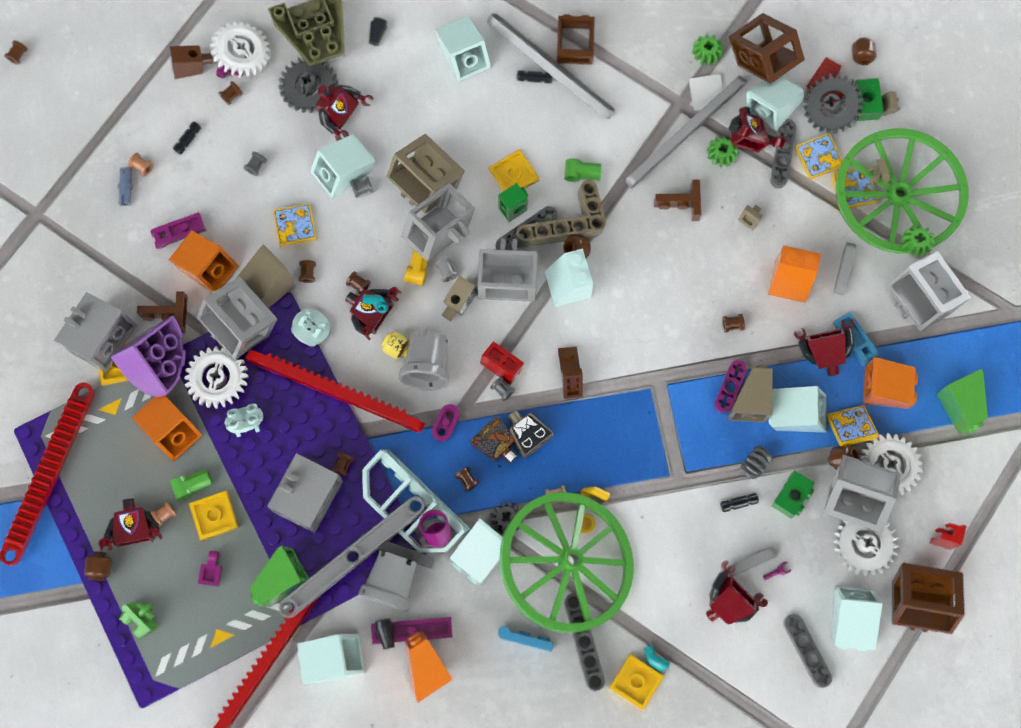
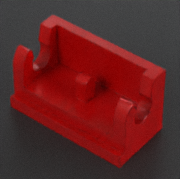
(501, 362)
(949, 538)

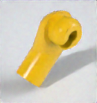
(595, 491)

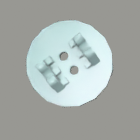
(304, 321)
(244, 419)

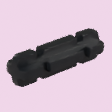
(534, 76)
(186, 138)
(739, 502)

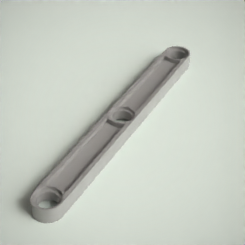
(551, 66)
(687, 130)
(342, 566)

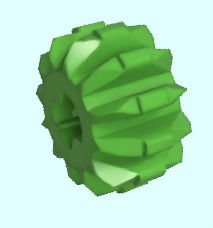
(711, 55)
(720, 157)
(912, 244)

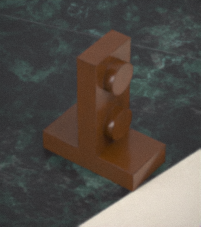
(682, 201)
(179, 311)
(570, 372)

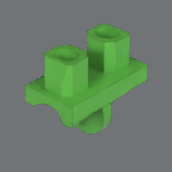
(141, 616)

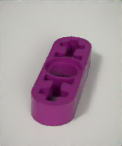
(740, 376)

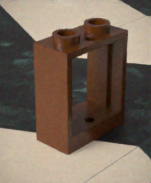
(575, 56)

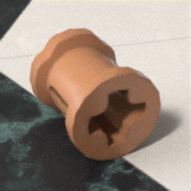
(140, 164)
(163, 513)

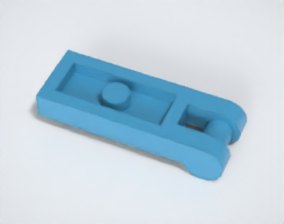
(860, 340)
(525, 639)

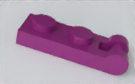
(177, 230)

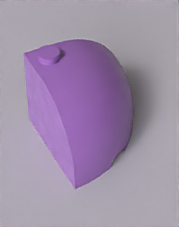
(153, 358)

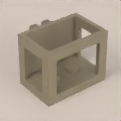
(424, 171)

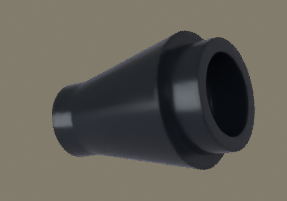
(377, 30)
(385, 633)

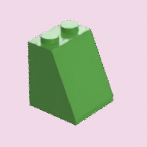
(966, 402)
(278, 578)

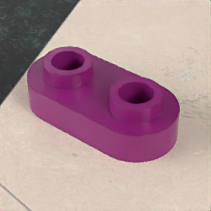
(445, 423)

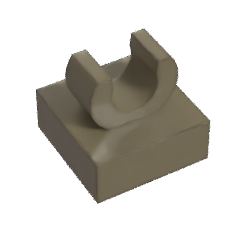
(889, 103)
(881, 170)
(750, 216)

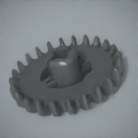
(307, 80)
(815, 105)

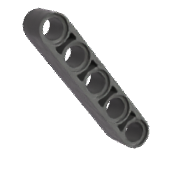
(582, 652)

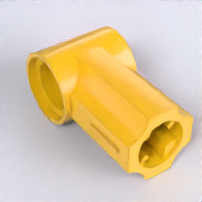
(416, 271)

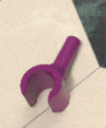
(221, 74)
(779, 570)

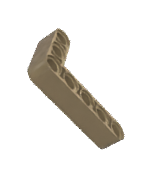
(567, 225)

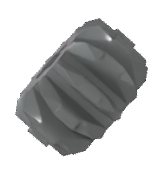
(756, 462)
(499, 518)

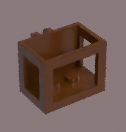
(769, 58)
(926, 598)

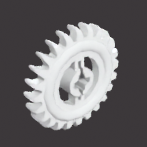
(241, 57)
(213, 395)
(880, 448)
(882, 554)

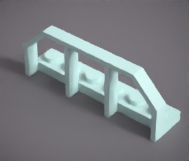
(417, 487)

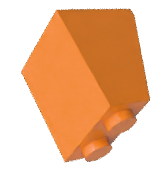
(203, 261)
(794, 273)
(889, 384)
(167, 426)
(425, 666)

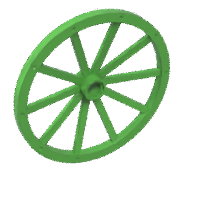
(901, 186)
(564, 564)

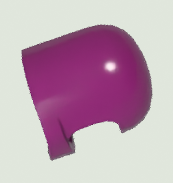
(437, 534)

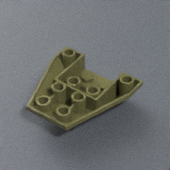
(312, 28)

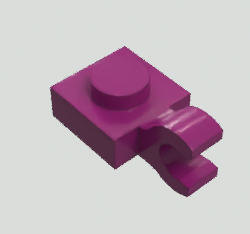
(210, 572)

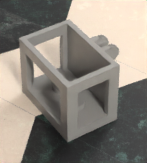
(439, 227)
(507, 274)
(928, 291)
(238, 319)
(95, 331)
(305, 493)
(862, 493)

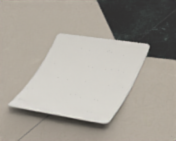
(704, 90)

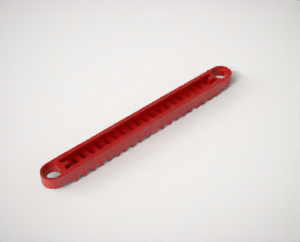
(335, 390)
(46, 474)
(262, 668)

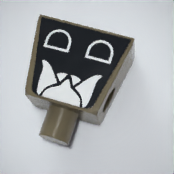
(463, 291)
(528, 433)

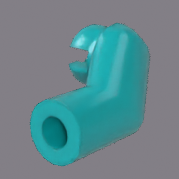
(378, 301)
(654, 661)

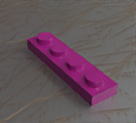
(433, 629)

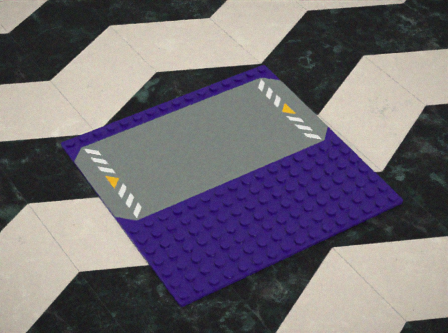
(117, 461)

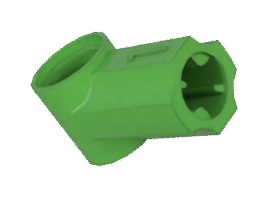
(577, 170)
(186, 485)

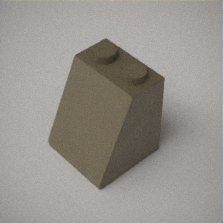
(267, 276)
(755, 397)

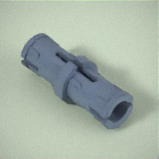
(125, 186)

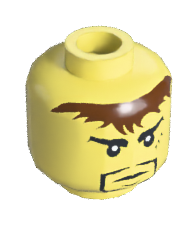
(395, 345)

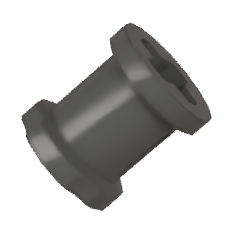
(255, 163)
(362, 187)
(502, 388)

